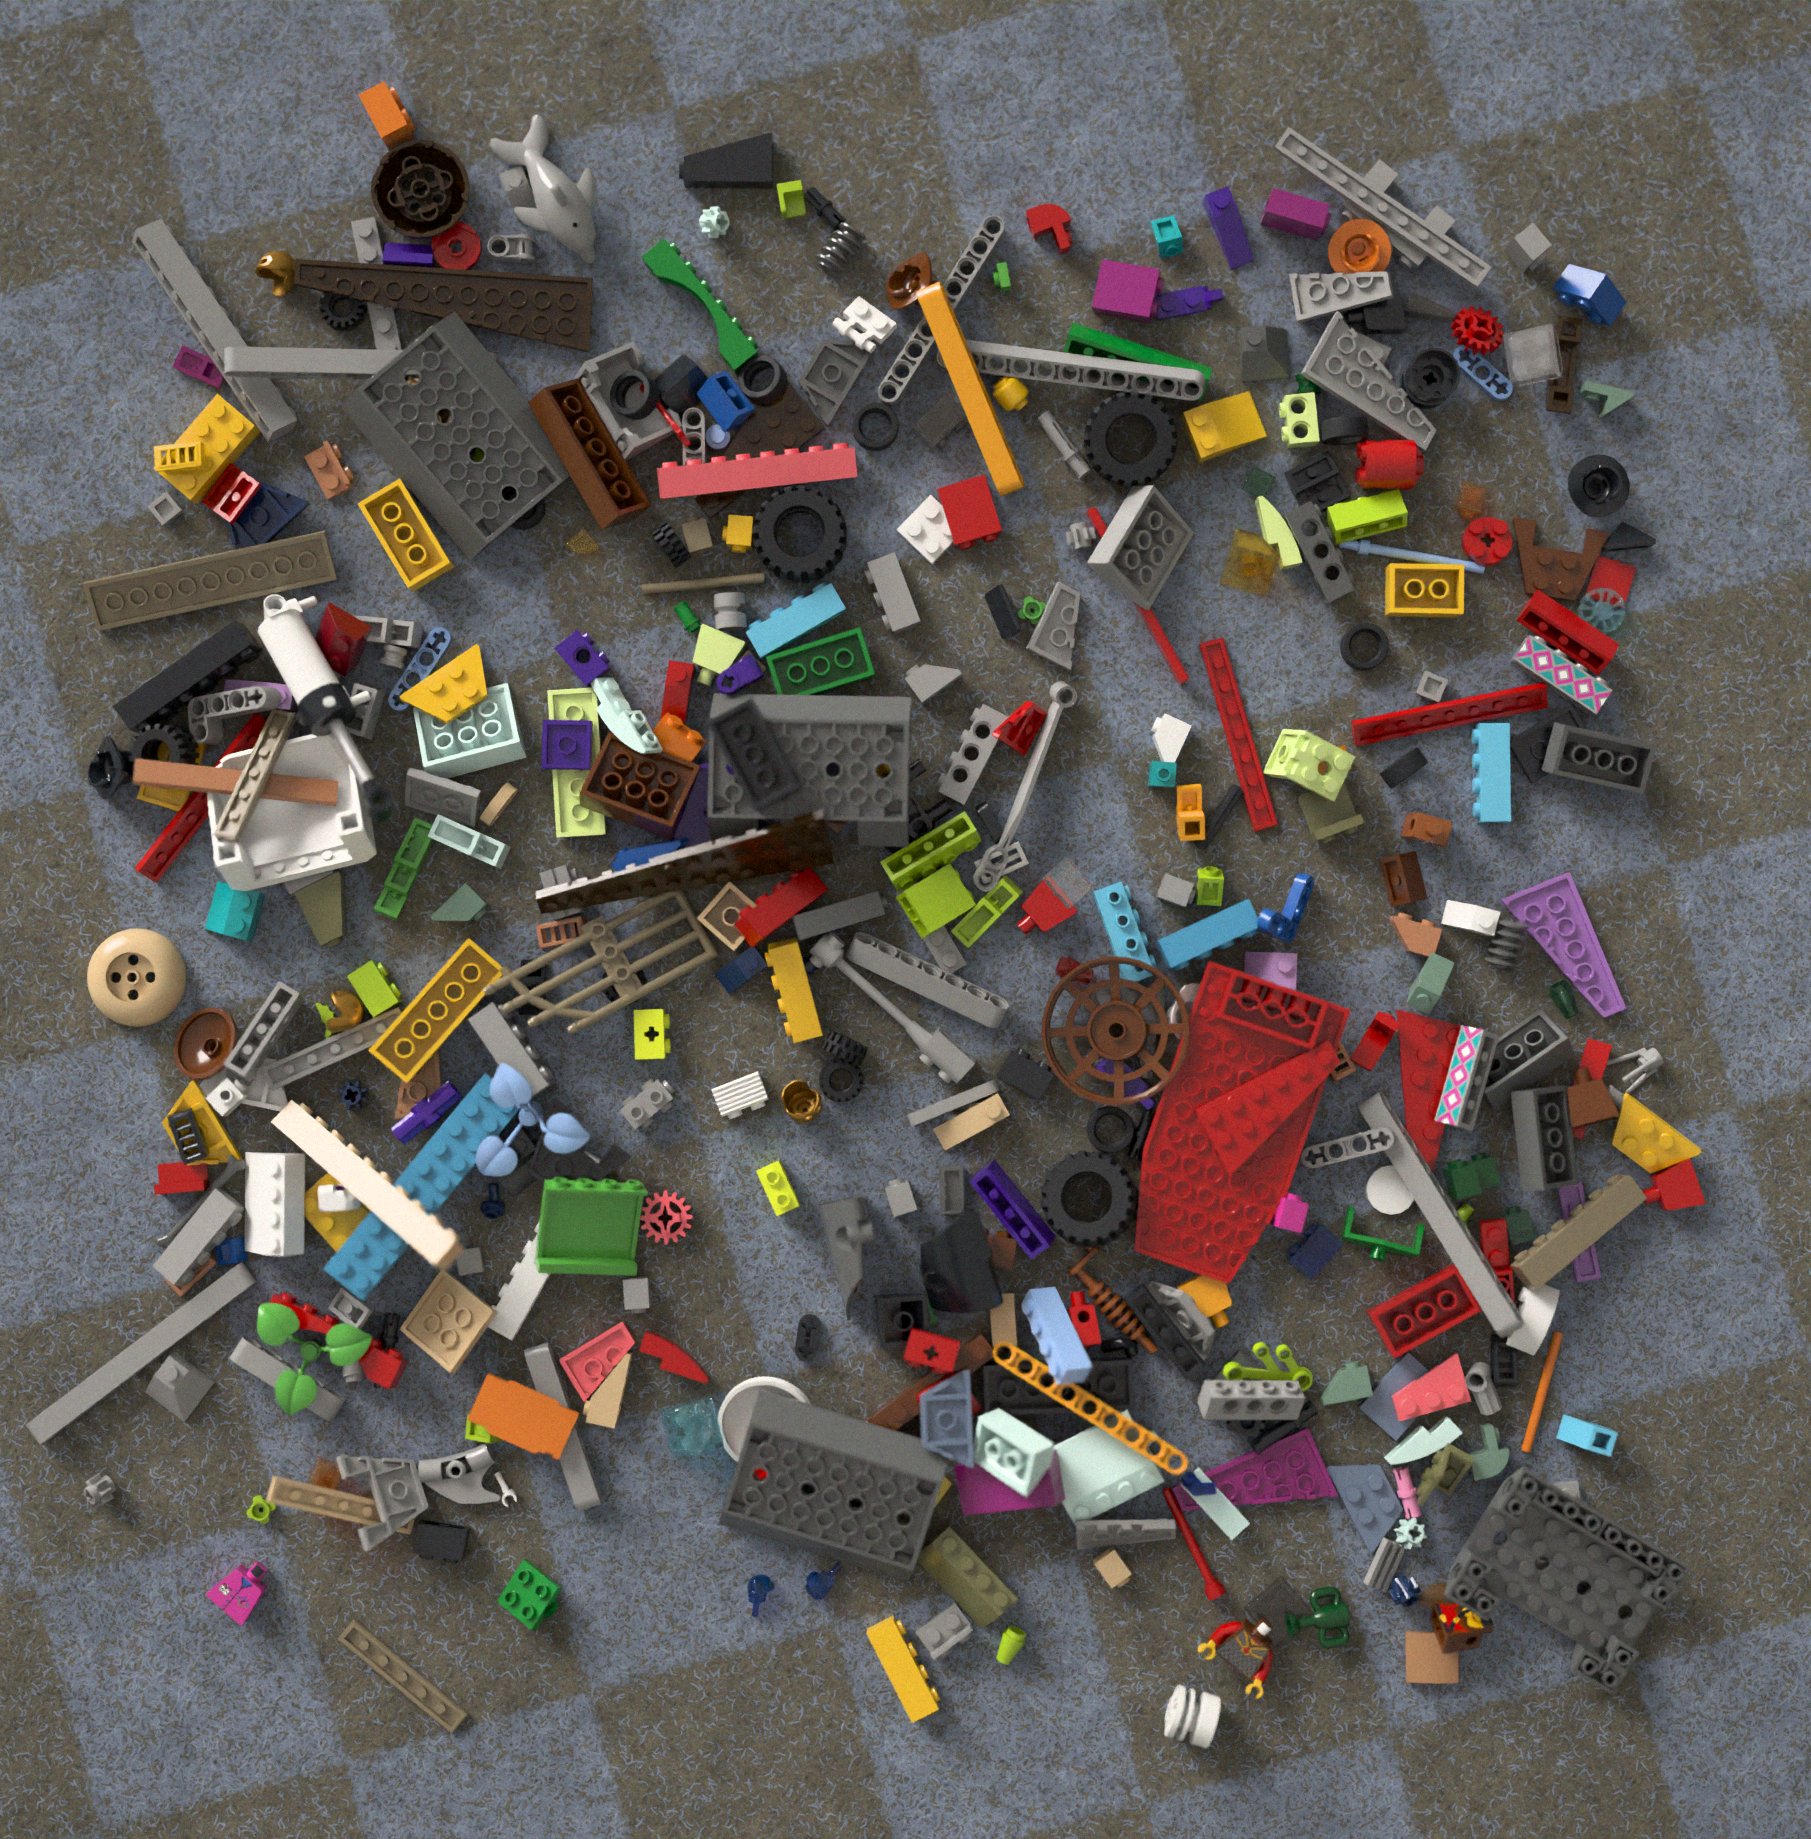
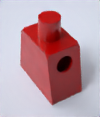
(1043, 910)
(1675, 1187)
(1088, 1331)

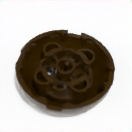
(411, 163)

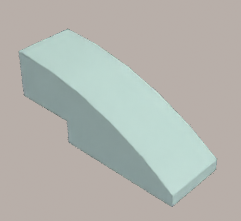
(469, 841)
(1423, 1442)

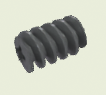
(839, 248)
(1507, 944)

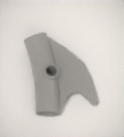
(461, 1486)

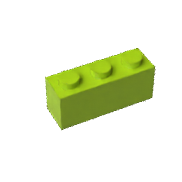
(1367, 516)

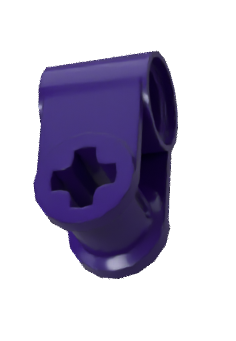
(743, 672)

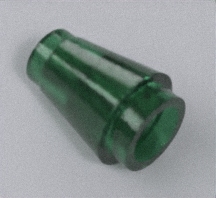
(1563, 997)

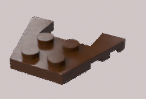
(1555, 571)

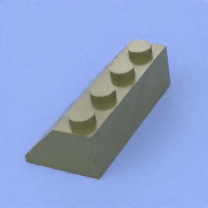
(966, 1576)

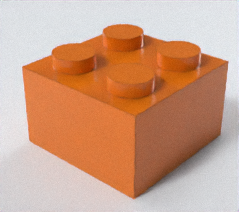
(388, 115)

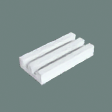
(1020, 854)

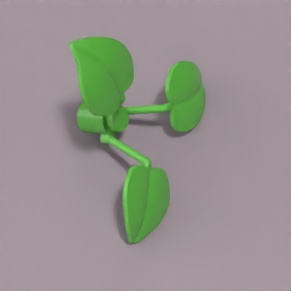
(293, 1389)

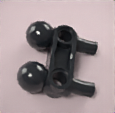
(916, 811)

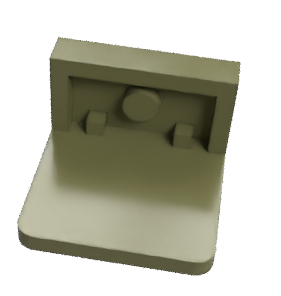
(1329, 817)
(1445, 1473)

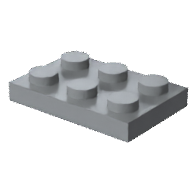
(442, 797)

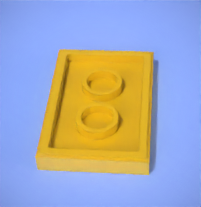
(166, 797)

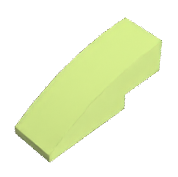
(1278, 534)

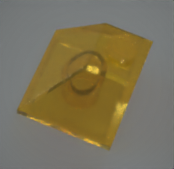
(1250, 563)

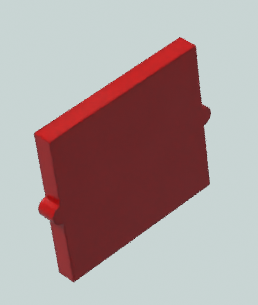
(1610, 575)

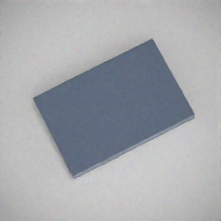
(1380, 1405)

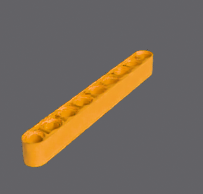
(970, 388)
(1100, 1413)

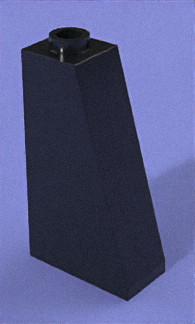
(733, 165)

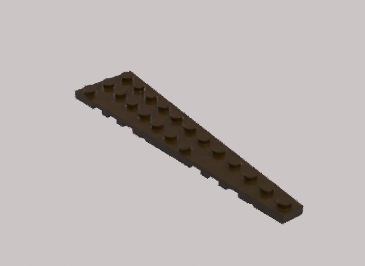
(514, 304)
(755, 854)

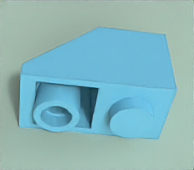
(1587, 1435)

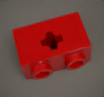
(943, 1345)

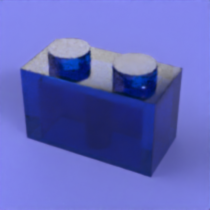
(1314, 1250)

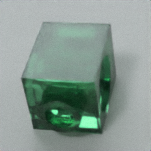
(1518, 1225)

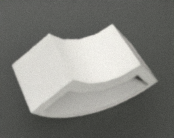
(1537, 1312)

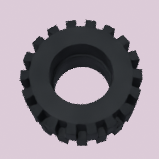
(179, 743)

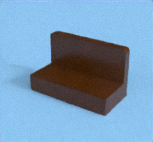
(1403, 878)

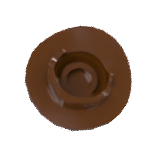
(908, 279)

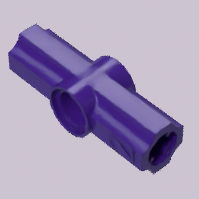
(426, 1112)

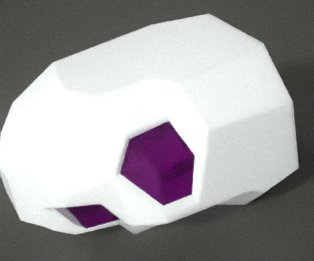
(337, 1198)

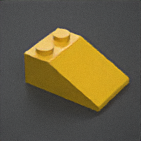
(1222, 426)

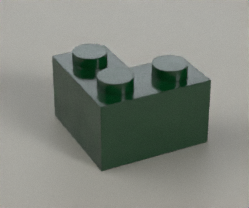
(1470, 1177)

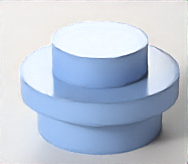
(717, 437)

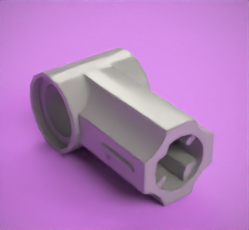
(1483, 1390)

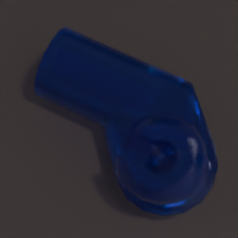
(1196, 1487)

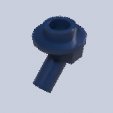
(493, 1208)

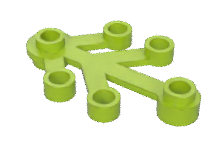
(1273, 1371)

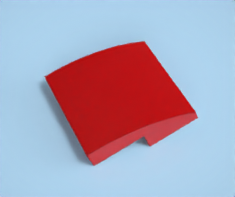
(231, 493)

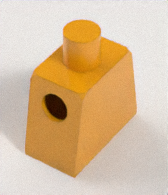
(1210, 1297)

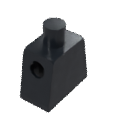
(1380, 317)

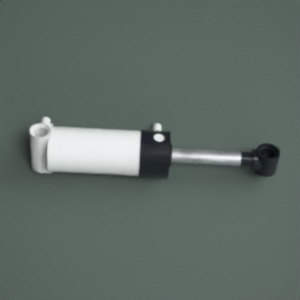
(317, 690)

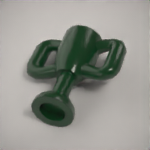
(1326, 1618)

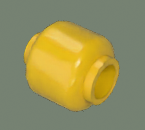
(1010, 393)

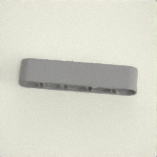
(268, 1367)

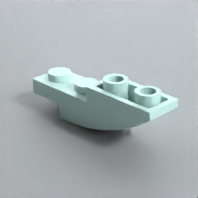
(621, 720)

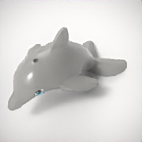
(559, 202)

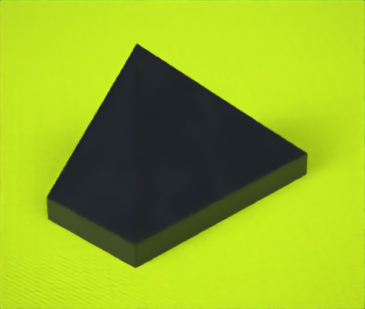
(1627, 538)

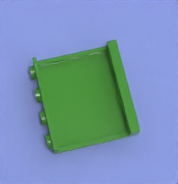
(589, 1226)

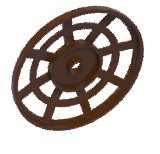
(1099, 1033)

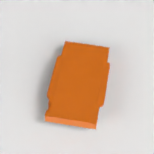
(523, 1416)

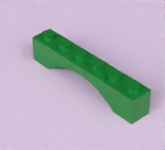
(669, 268)

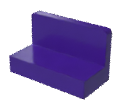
(408, 255)

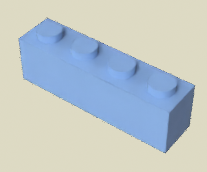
(1056, 1335)

